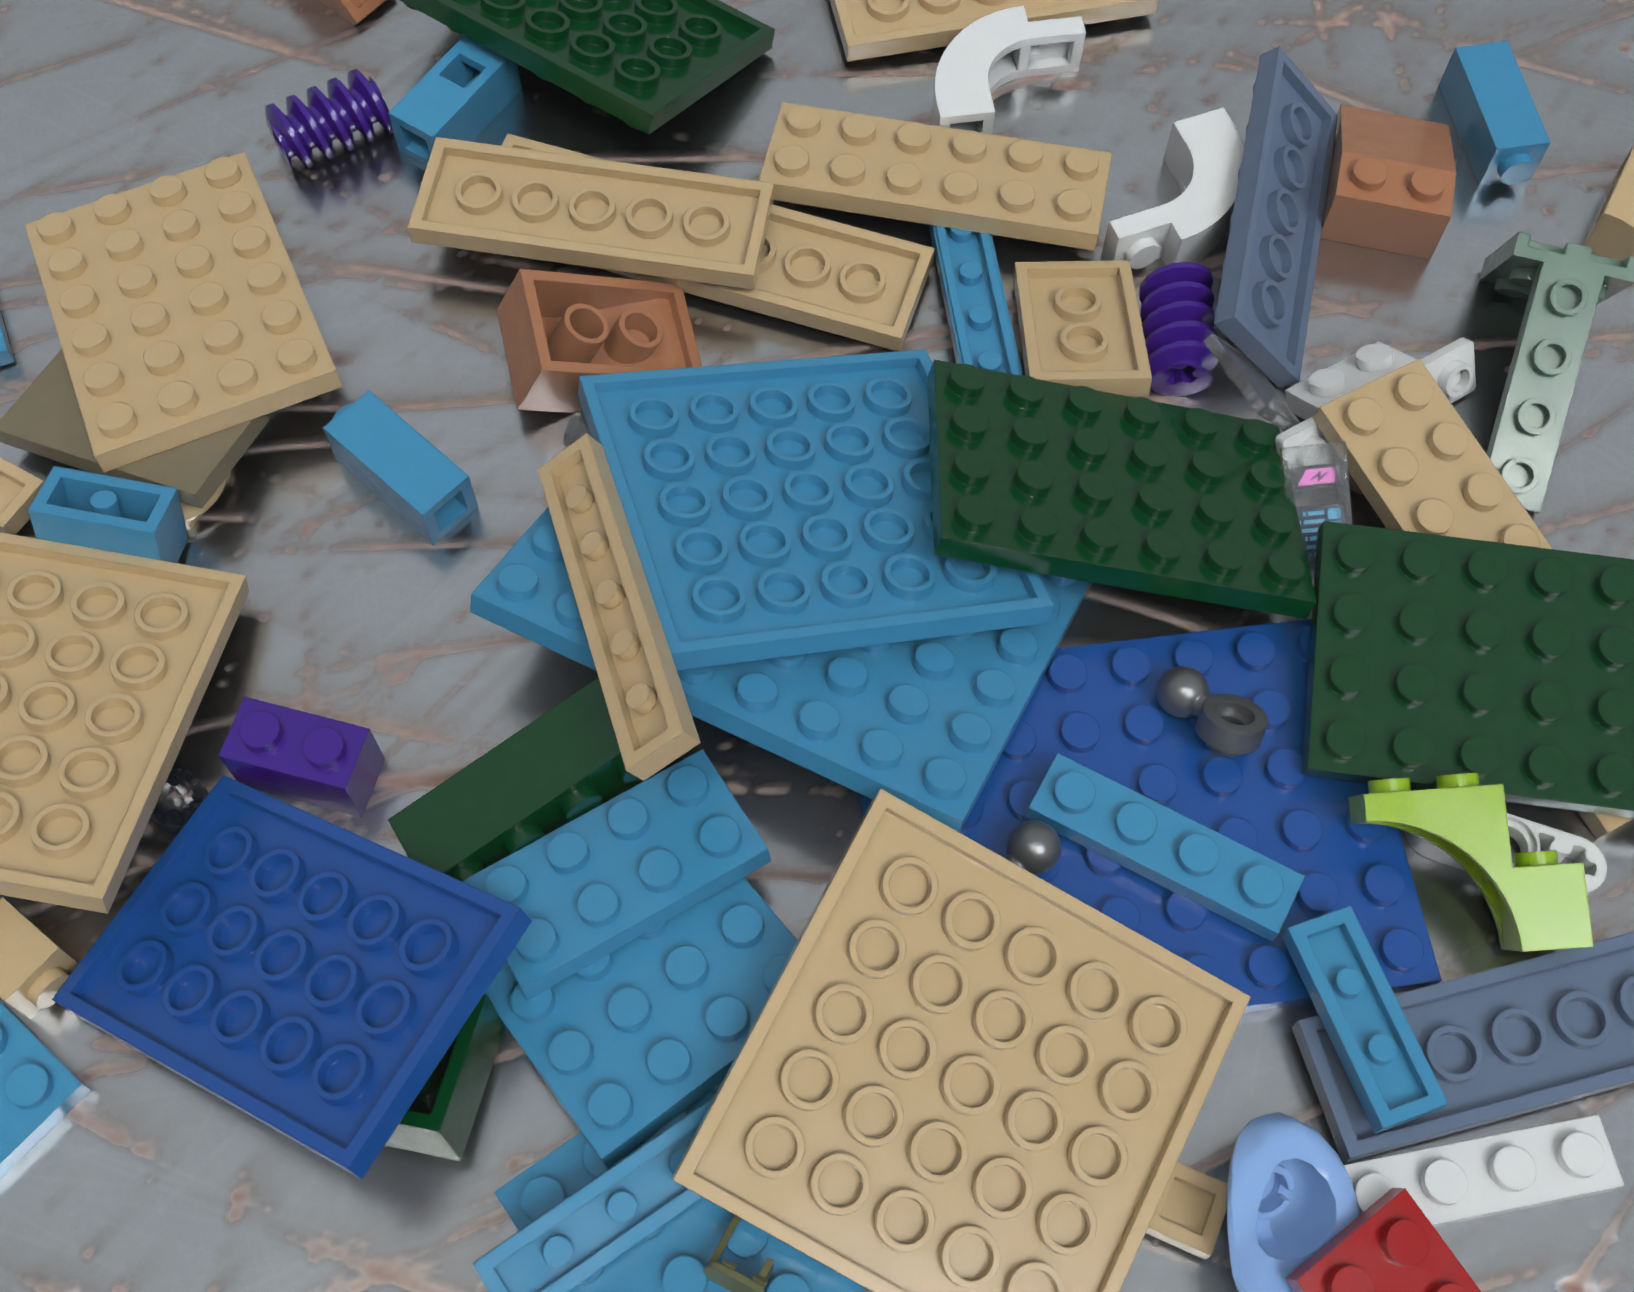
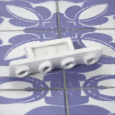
(1450, 367)

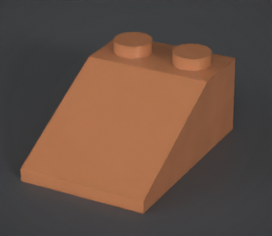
(1389, 182)
(585, 326)

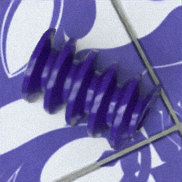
(327, 118)
(1175, 323)

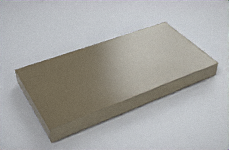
(51, 425)

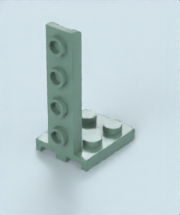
(1562, 300)

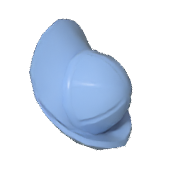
(1283, 1200)

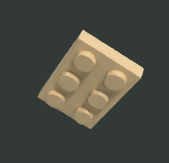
(1082, 325)

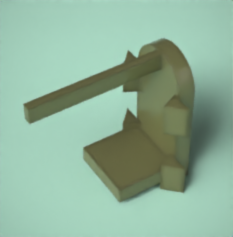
(725, 1273)

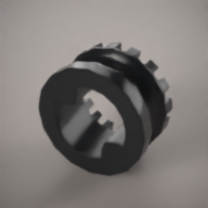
(182, 783)

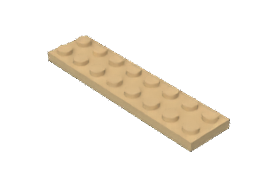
(819, 274)
(1429, 473)

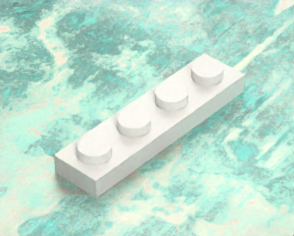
(1496, 1172)

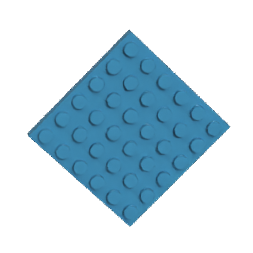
(792, 508)

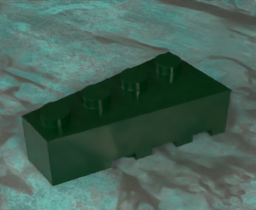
(519, 789)

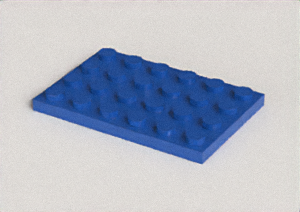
(295, 970)

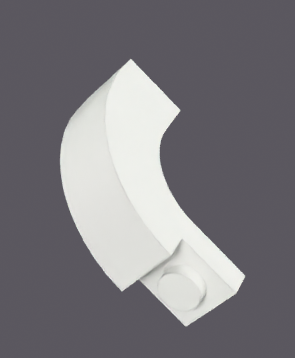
(995, 52)
(1205, 162)

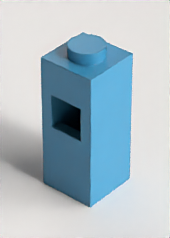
(454, 99)
(1493, 113)
(401, 467)

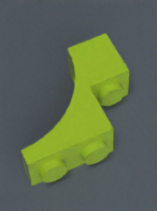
(1532, 904)

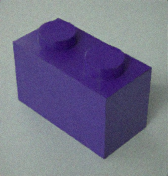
(302, 756)

